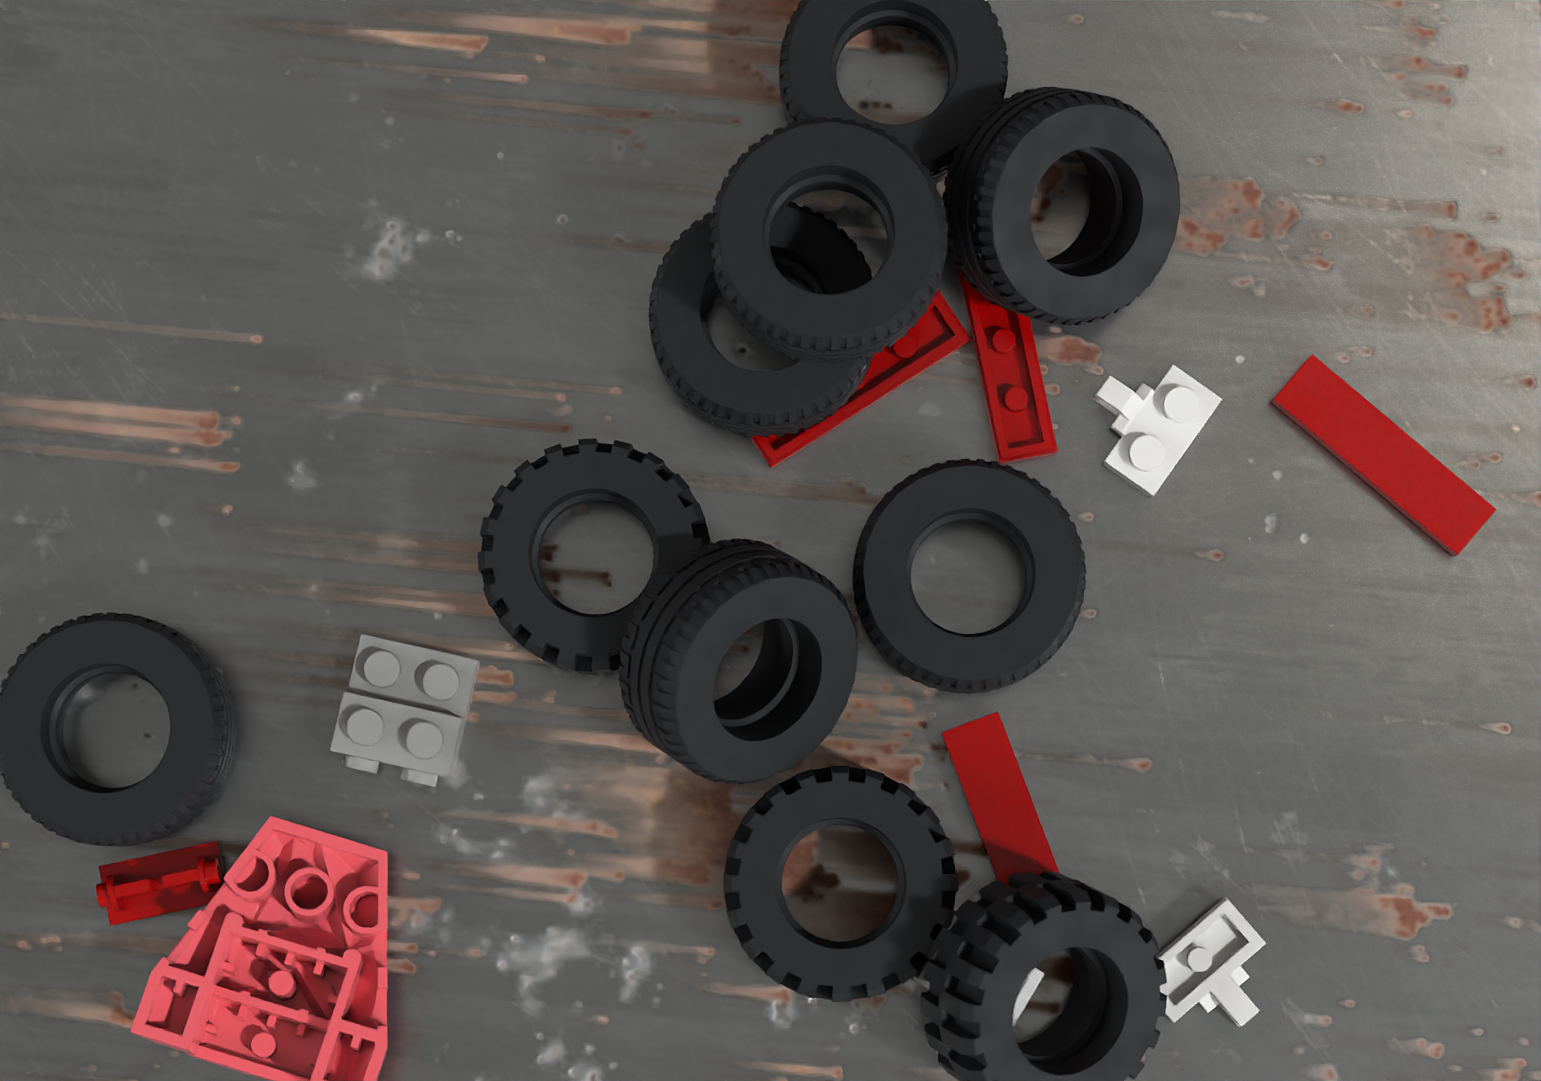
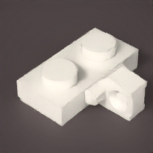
(1154, 425)
(1207, 963)

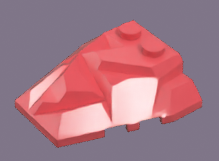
(282, 963)

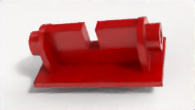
(160, 883)

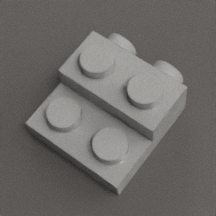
(404, 709)

